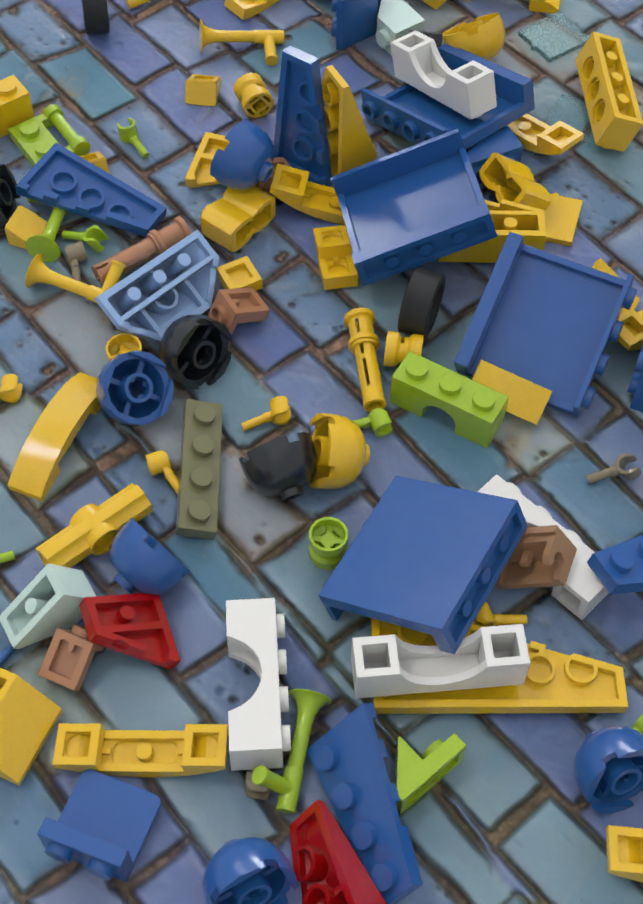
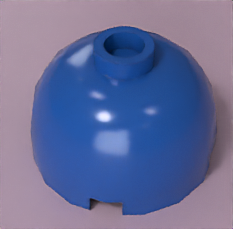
(245, 158)
(134, 388)
(144, 561)
(610, 768)
(248, 873)

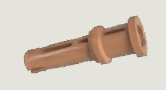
(146, 250)

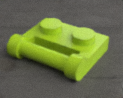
(35, 139)

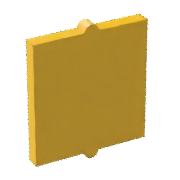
(562, 219)

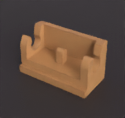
(539, 560)

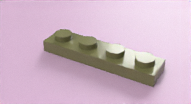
(199, 470)

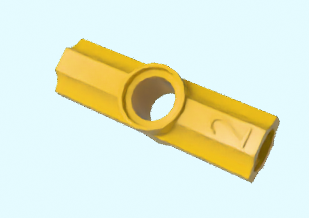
(94, 528)

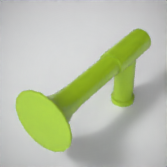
(45, 243)
(289, 785)

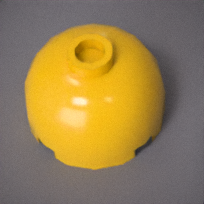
(481, 37)
(339, 451)

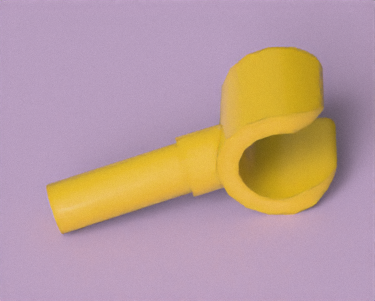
(10, 389)
(278, 414)
(159, 463)
(487, 618)

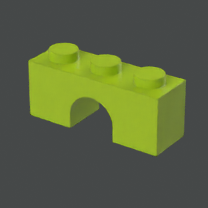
(473, 407)

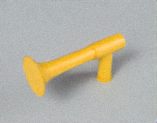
(266, 37)
(40, 273)

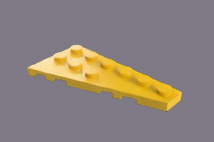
(551, 685)

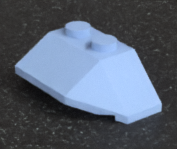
(164, 289)

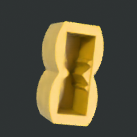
(513, 182)
(237, 217)

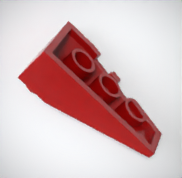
(327, 861)

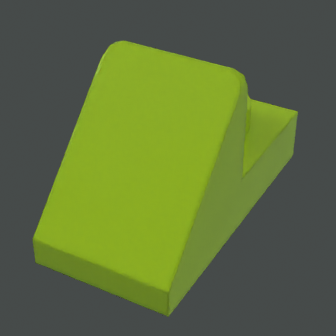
(418, 776)

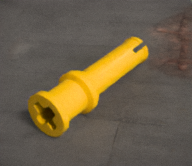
(364, 345)

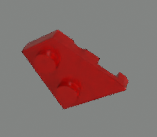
(131, 626)

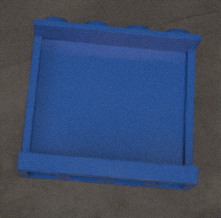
(421, 117)
(412, 207)
(547, 322)
(426, 559)

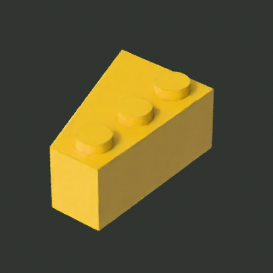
(507, 218)

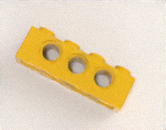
(608, 92)

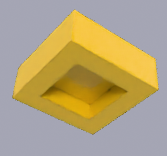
(239, 274)

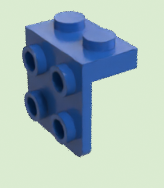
(101, 826)

